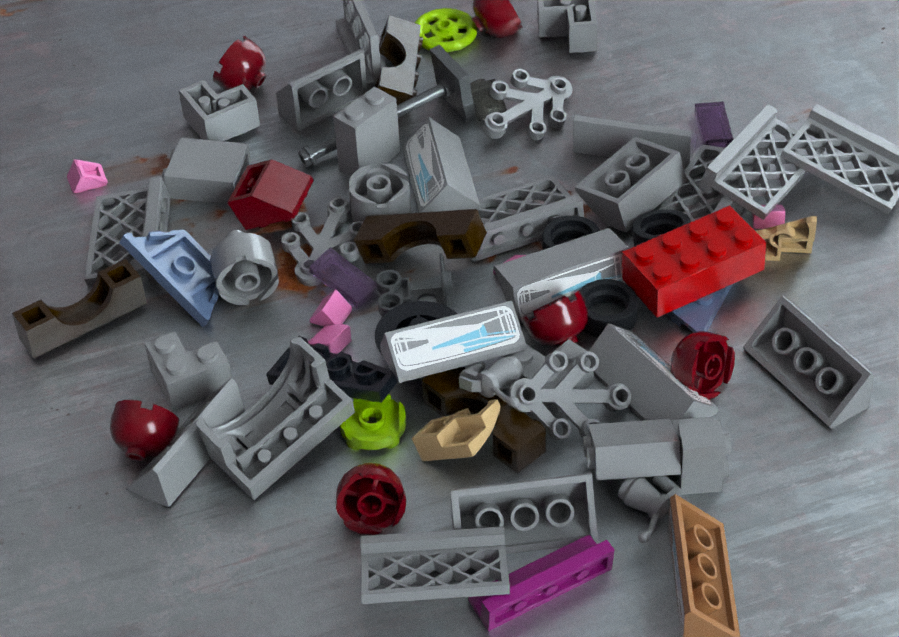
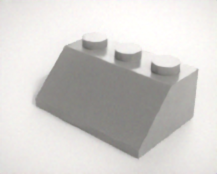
(323, 92)
(632, 182)

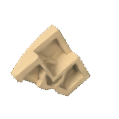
(789, 237)
(456, 435)

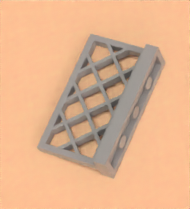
(359, 33)
(858, 145)
(744, 151)
(698, 166)
(153, 211)
(526, 226)
(423, 552)

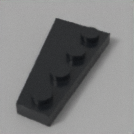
(355, 379)

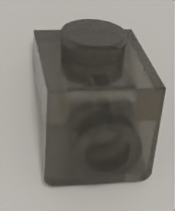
(483, 102)

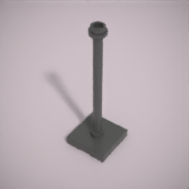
(451, 83)

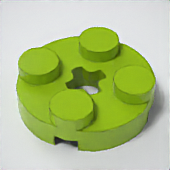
(377, 435)

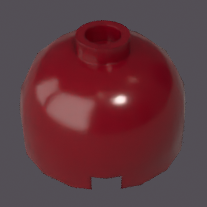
(496, 18)
(241, 64)
(558, 320)
(703, 362)
(142, 430)
(370, 498)

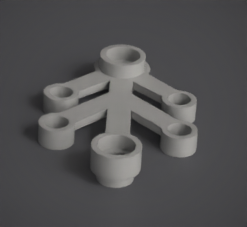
(554, 89)
(338, 213)
(565, 396)

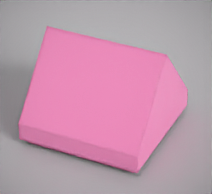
(331, 310)

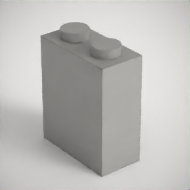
(367, 132)
(205, 169)
(632, 449)

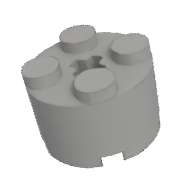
(378, 192)
(244, 268)

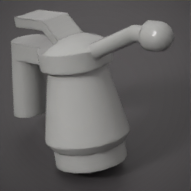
(496, 378)
(644, 497)

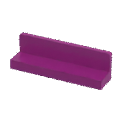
(545, 580)

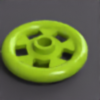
(446, 29)

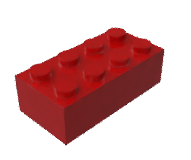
(693, 261)

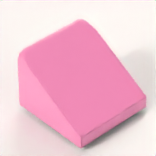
(86, 176)
(775, 218)
(333, 336)

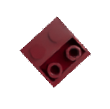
(269, 194)

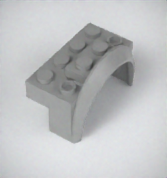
(276, 427)

